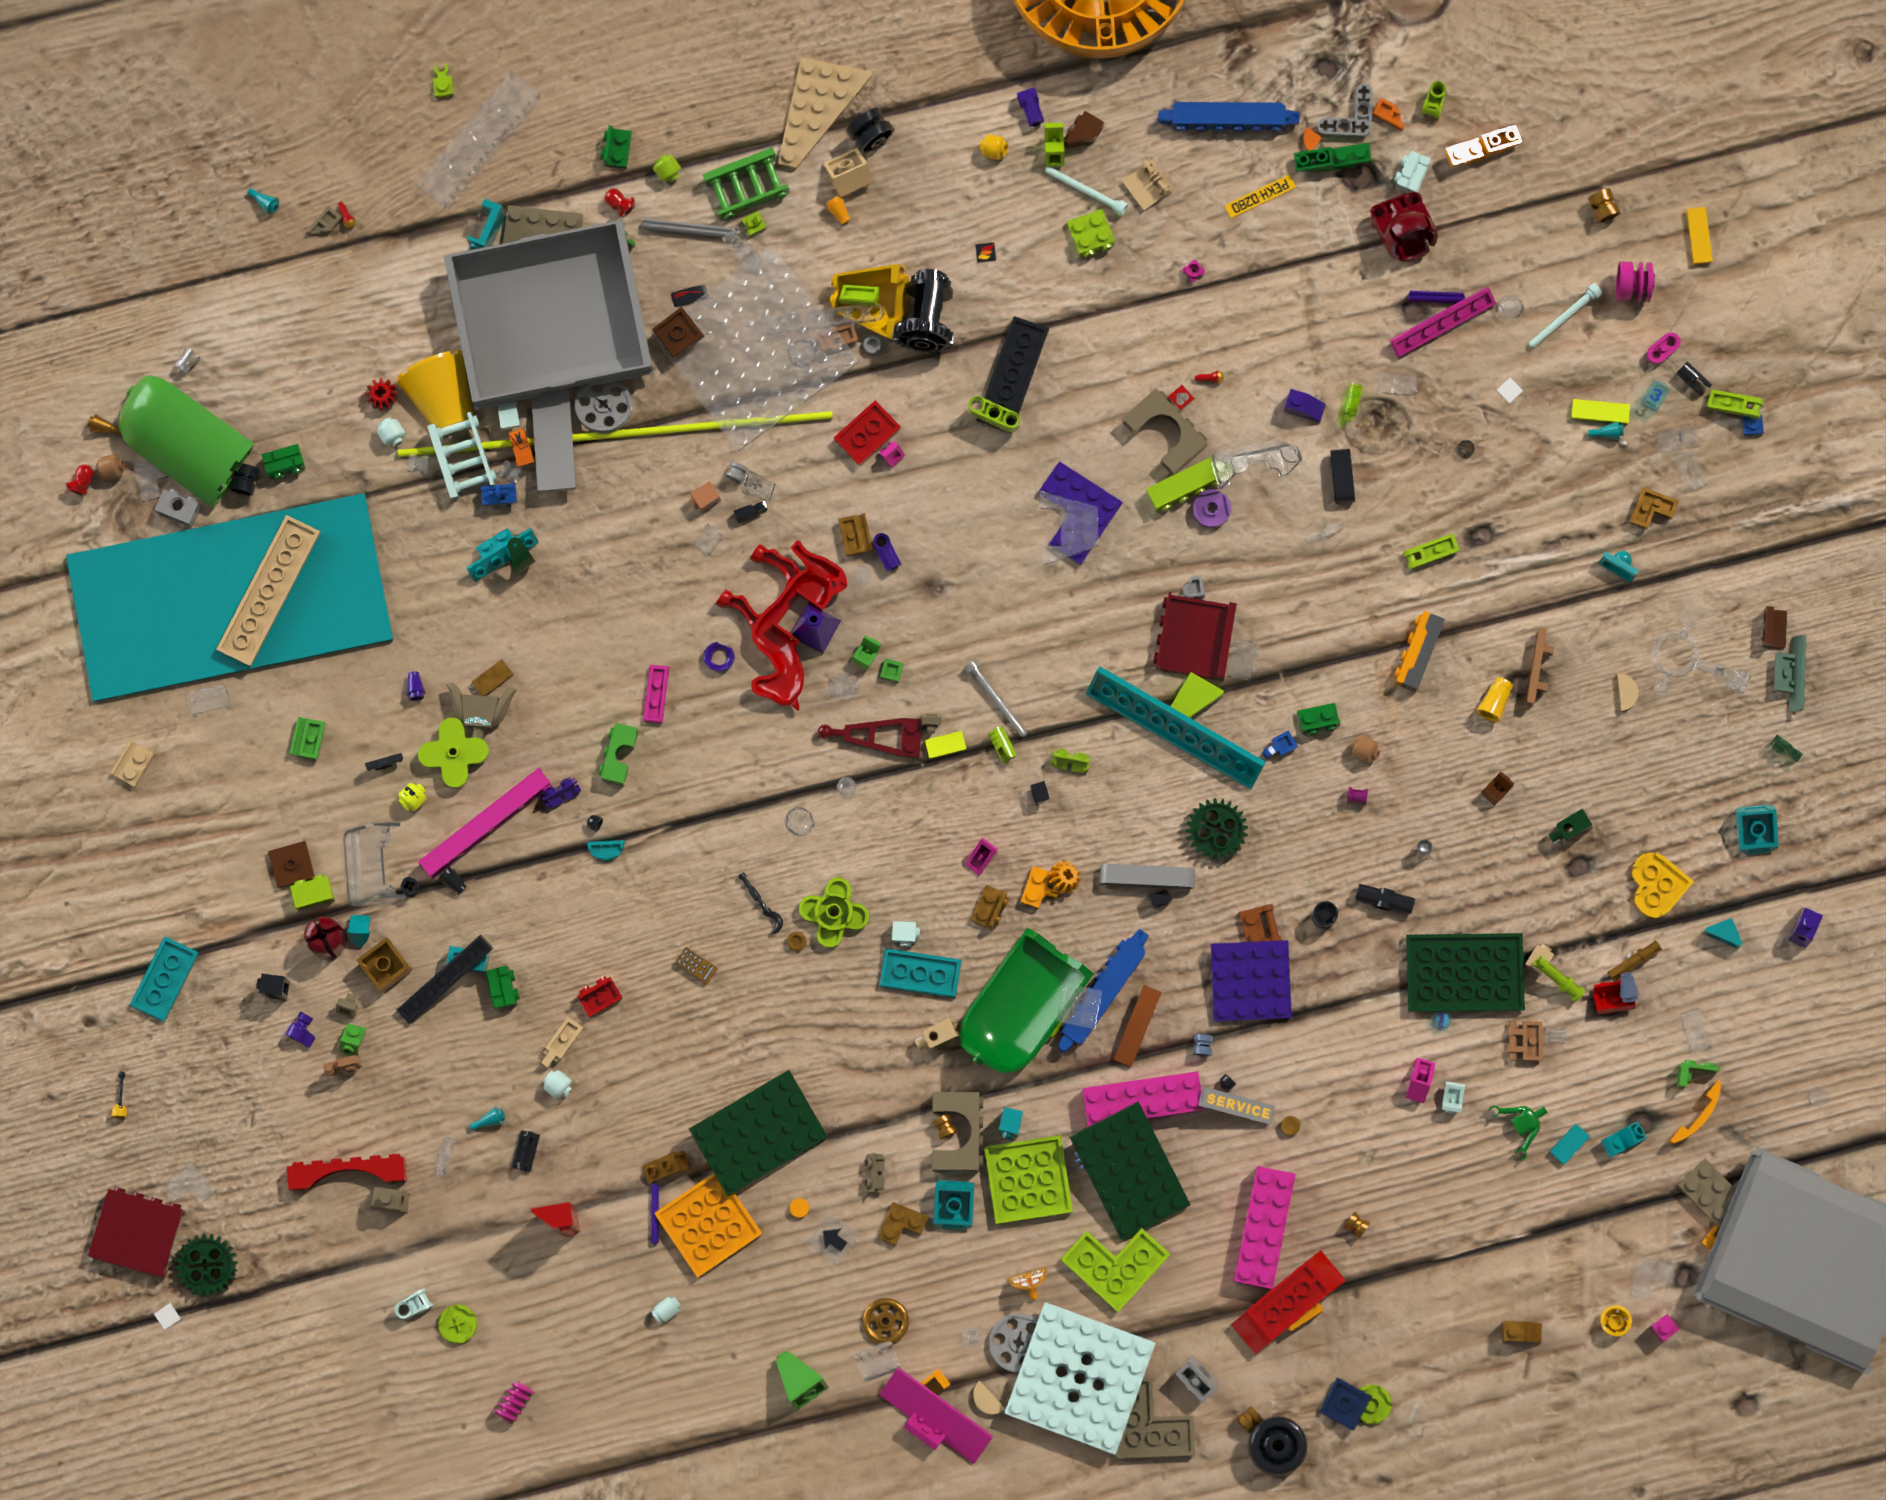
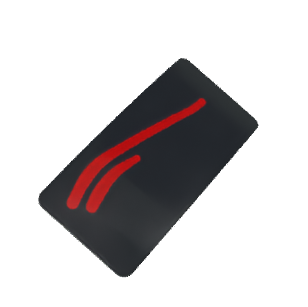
(688, 295)

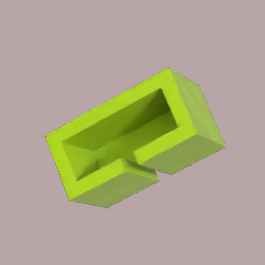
(314, 891)

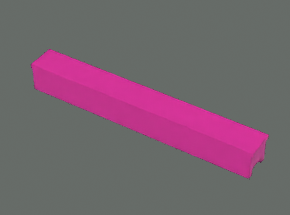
(485, 823)

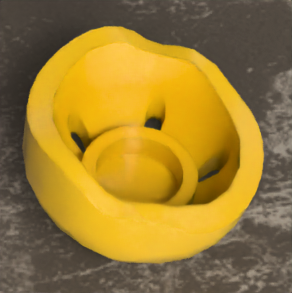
(1616, 1321)

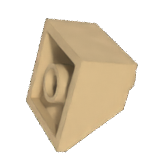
(849, 172)

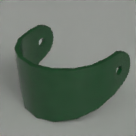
(520, 556)

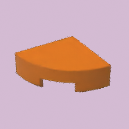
(1311, 139)

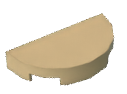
(1627, 691)
(986, 1401)

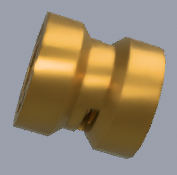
(944, 1126)
(1357, 1225)
(1249, 1419)

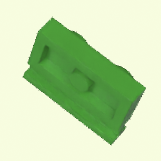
(307, 738)

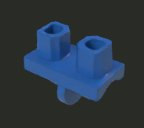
(499, 494)

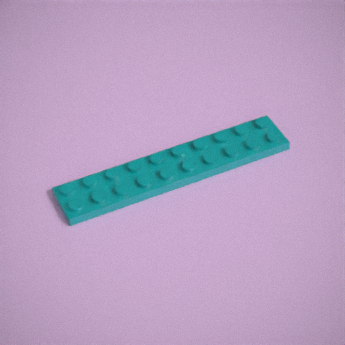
(1175, 727)

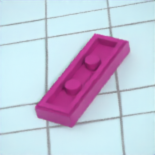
(656, 694)

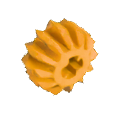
(1064, 877)

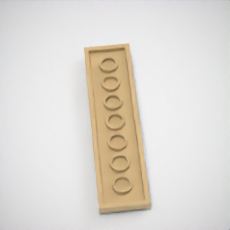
(268, 591)

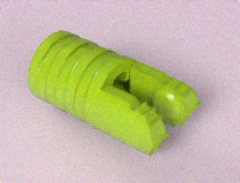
(1002, 744)

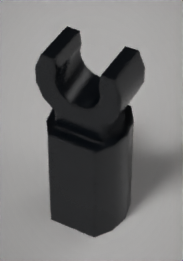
(749, 511)

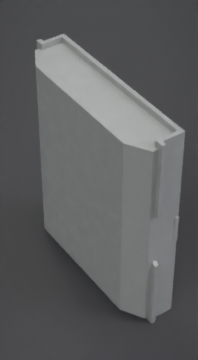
(548, 314)
(1801, 1261)

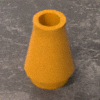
(838, 209)

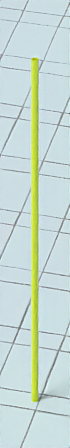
(622, 433)

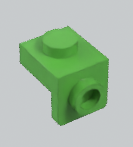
(866, 652)
(351, 1039)

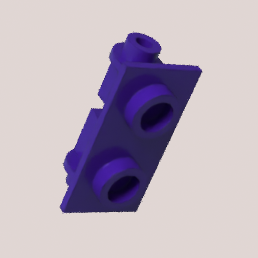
(553, 794)

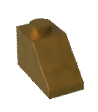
(1521, 1332)

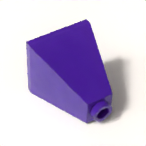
(815, 628)

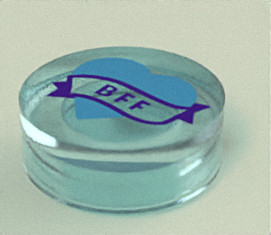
(1441, 1020)

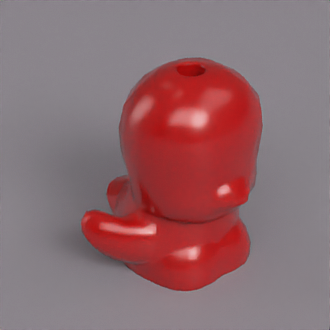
(617, 201)
(81, 480)

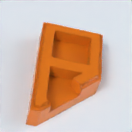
(1388, 113)

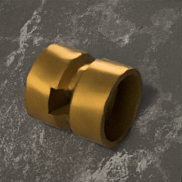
(1604, 205)

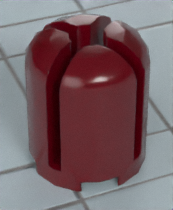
(335, 936)

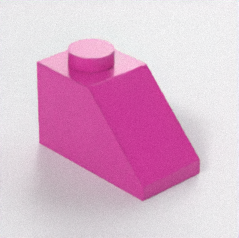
(1420, 1080)

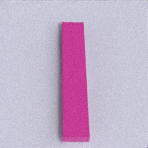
(1442, 322)

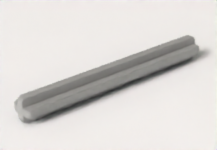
(685, 228)

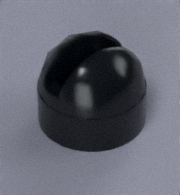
(595, 822)
(1226, 1082)

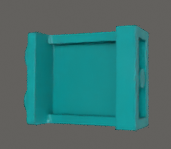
(495, 219)

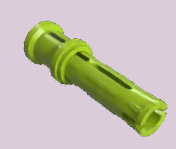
(1564, 983)

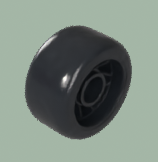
(1261, 1446)

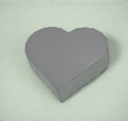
(1194, 588)

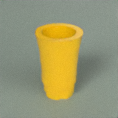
(1495, 700)

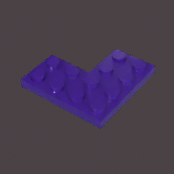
(1073, 486)

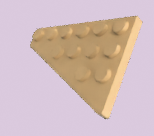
(817, 101)

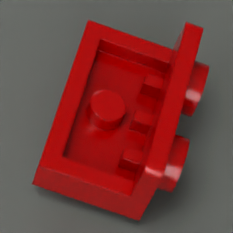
(599, 996)
(1608, 998)

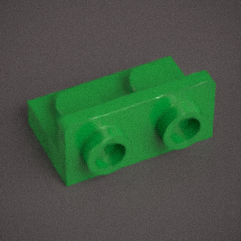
(617, 147)
(1318, 718)

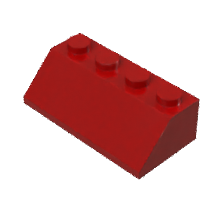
(559, 1217)

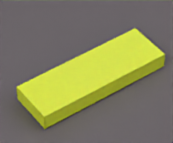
(1600, 411)

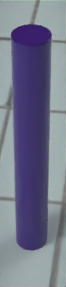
(654, 1208)

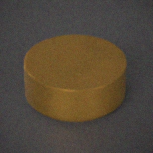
(796, 941)
(1290, 1125)

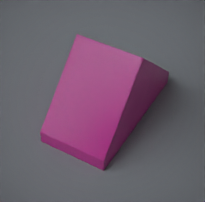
(981, 856)

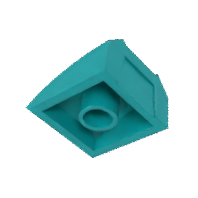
(1757, 829)
(954, 1205)

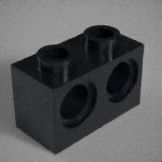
(273, 986)

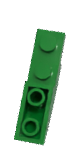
(1332, 159)

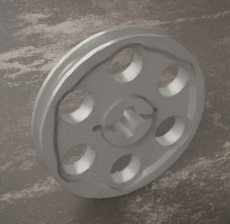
(603, 413)
(1010, 1336)

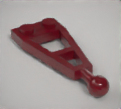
(909, 741)

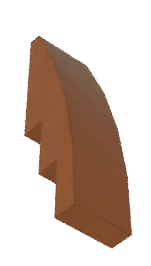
(1137, 1025)

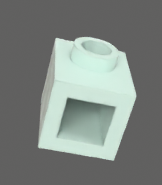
(905, 933)

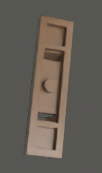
(1540, 650)

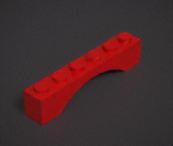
(307, 1176)

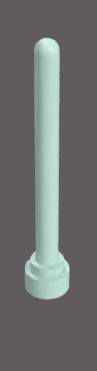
(1117, 206)
(1592, 293)

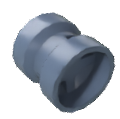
(1203, 1045)

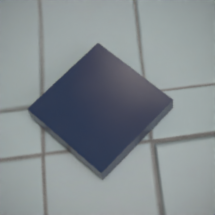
(1345, 1404)

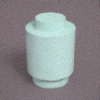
(666, 1309)

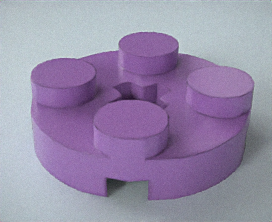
(1218, 500)

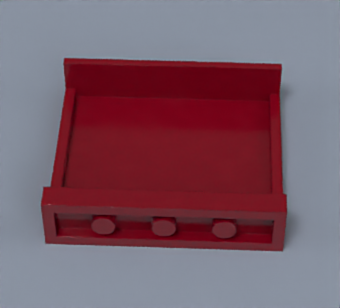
(1195, 637)
(136, 1232)

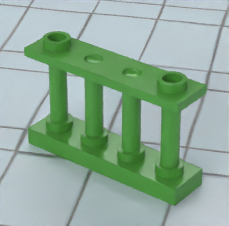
(748, 165)

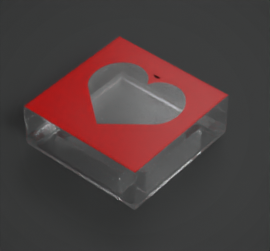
(1181, 397)

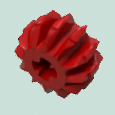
(386, 398)

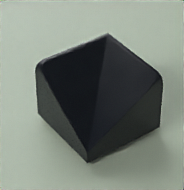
(1039, 793)
(1160, 898)

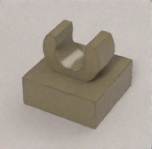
(931, 720)
(347, 1006)

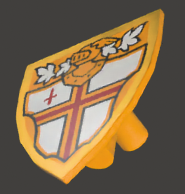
(1029, 1281)

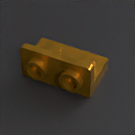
(989, 907)

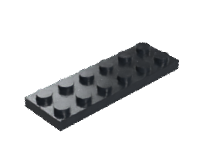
(1015, 367)

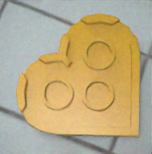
(1659, 884)

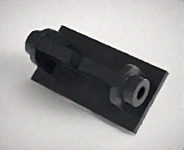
(525, 1151)

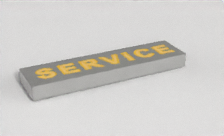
(1236, 1105)

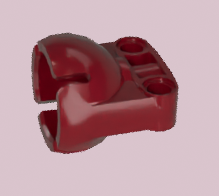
(1404, 226)

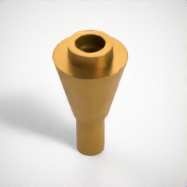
(98, 424)

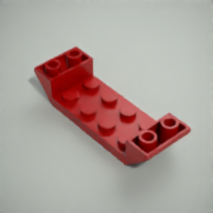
(1287, 1302)

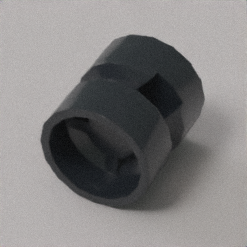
(244, 479)
(1324, 915)

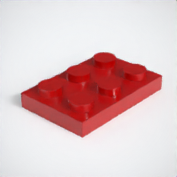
(867, 432)

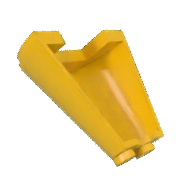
(892, 297)
(439, 388)

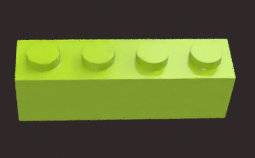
(1181, 486)

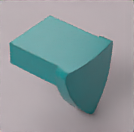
(359, 929)

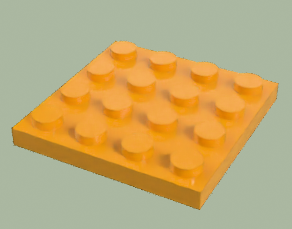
(707, 1225)

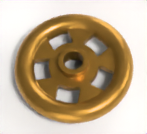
(884, 1304)

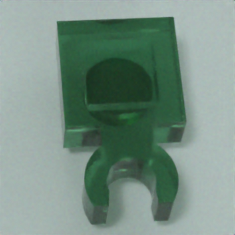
(1782, 746)

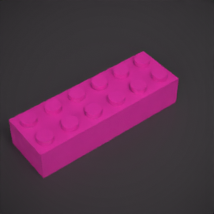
(1157, 1096)
(1264, 1228)

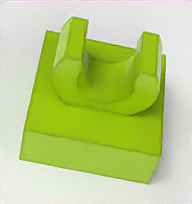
(754, 223)

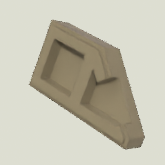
(325, 222)

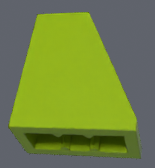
(1196, 696)

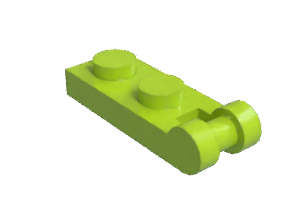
(1735, 403)
(1432, 551)

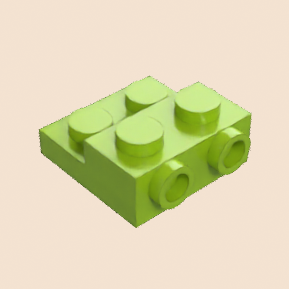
(1091, 233)

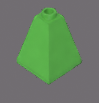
(799, 1380)

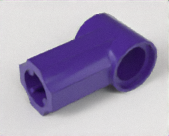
(1029, 103)
(887, 553)

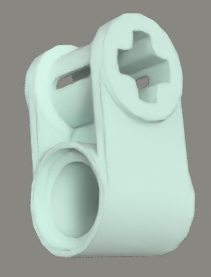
(414, 1304)

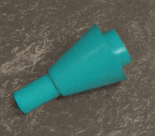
(268, 203)
(1610, 431)
(492, 1118)

